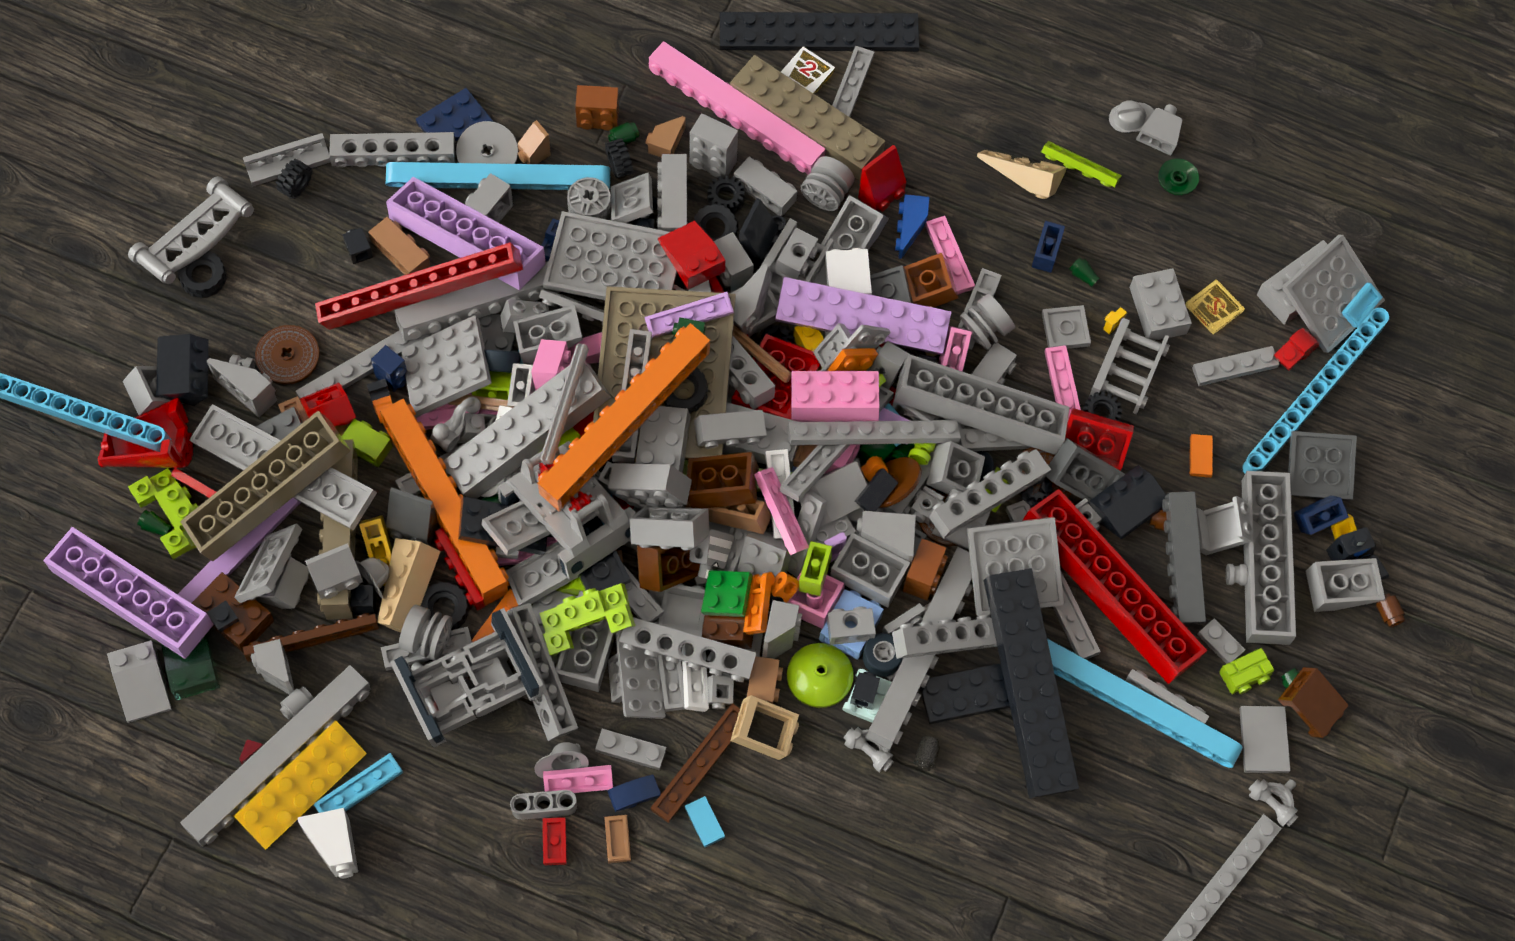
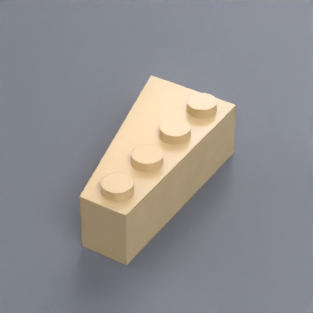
(407, 581)

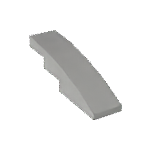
(986, 283)

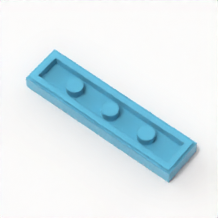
(360, 785)

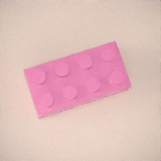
(835, 396)

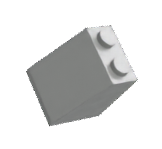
(889, 531)

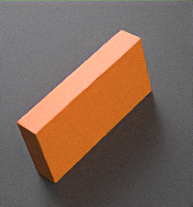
(1201, 455)

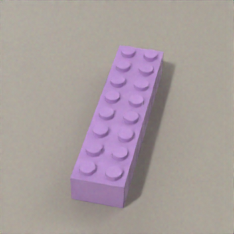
(460, 227)
(826, 306)
(128, 592)

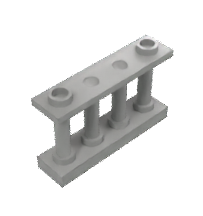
(778, 247)
(1117, 350)

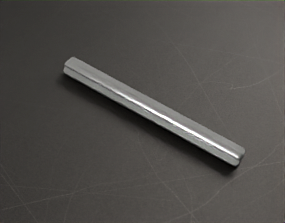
(564, 404)

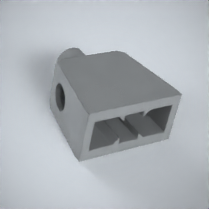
(1161, 130)

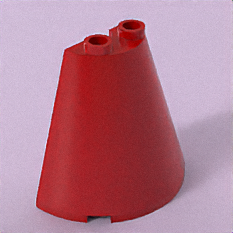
(173, 453)

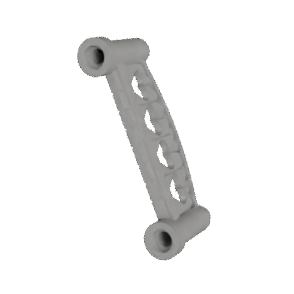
(221, 199)

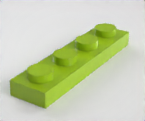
(1087, 167)

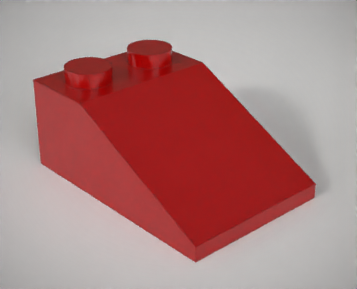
(882, 180)
(693, 254)

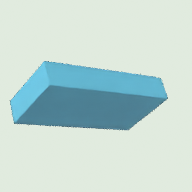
(1362, 305)
(704, 821)

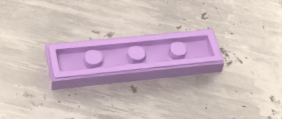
(701, 310)

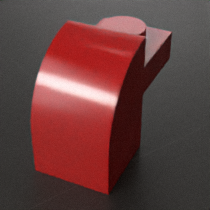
(1298, 347)

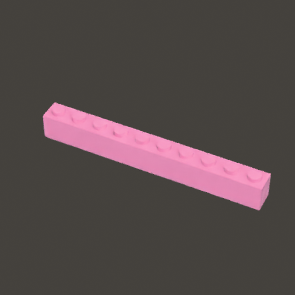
(735, 107)

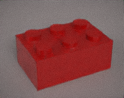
(1100, 435)

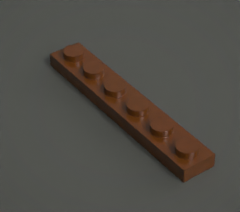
(321, 634)
(697, 766)

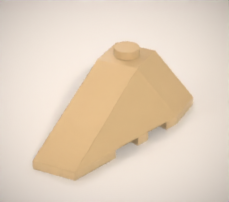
(1036, 178)

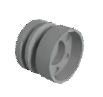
(827, 183)
(590, 198)
(987, 321)
(427, 633)

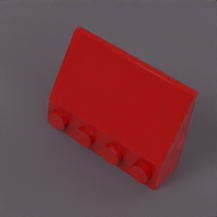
(793, 359)

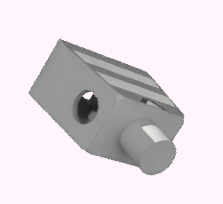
(712, 552)

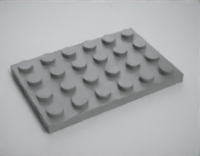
(604, 253)

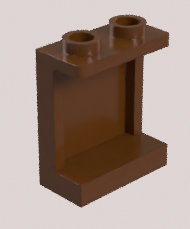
(1314, 701)

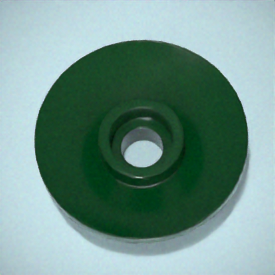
(1181, 170)

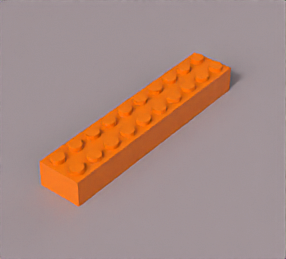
(623, 417)
(436, 486)

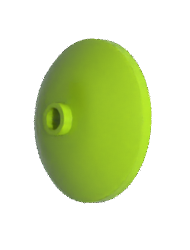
(817, 688)

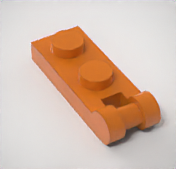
(758, 603)

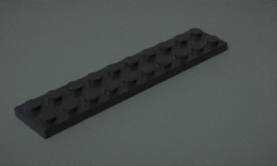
(819, 31)

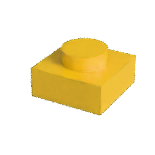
(1113, 320)
(1343, 527)

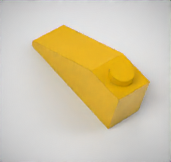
(376, 539)

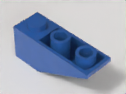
(914, 216)

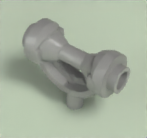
(881, 758)
(1286, 811)

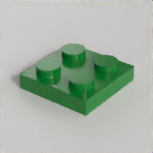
(727, 593)

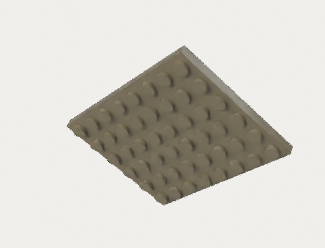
(626, 311)

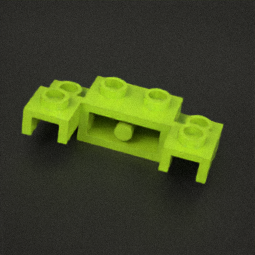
(173, 502)
(584, 611)

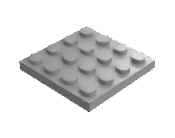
(1325, 289)
(446, 366)
(1015, 548)

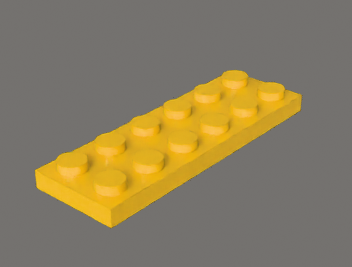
(300, 785)

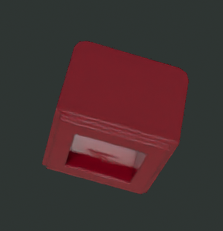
(248, 750)

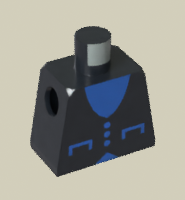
(1354, 545)

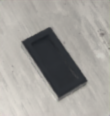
(876, 491)

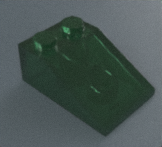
(193, 674)

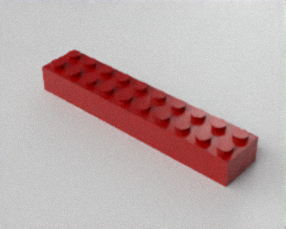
(1119, 590)

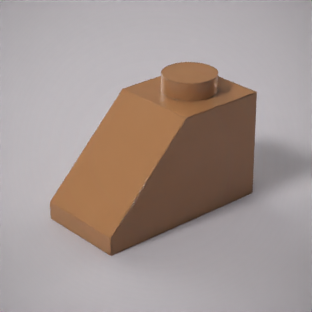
(666, 137)
(534, 145)

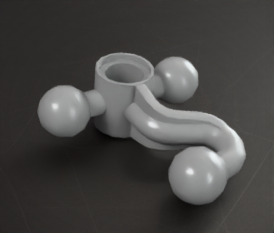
(448, 434)

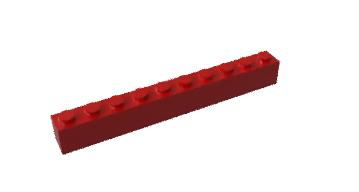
(419, 286)

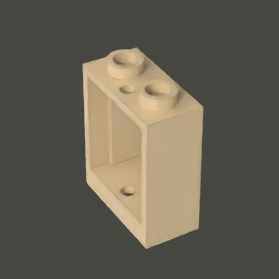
(744, 721)

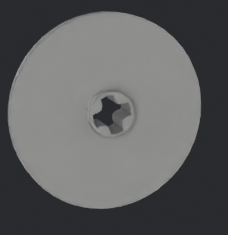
(489, 135)

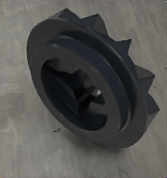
(786, 334)
(1046, 489)

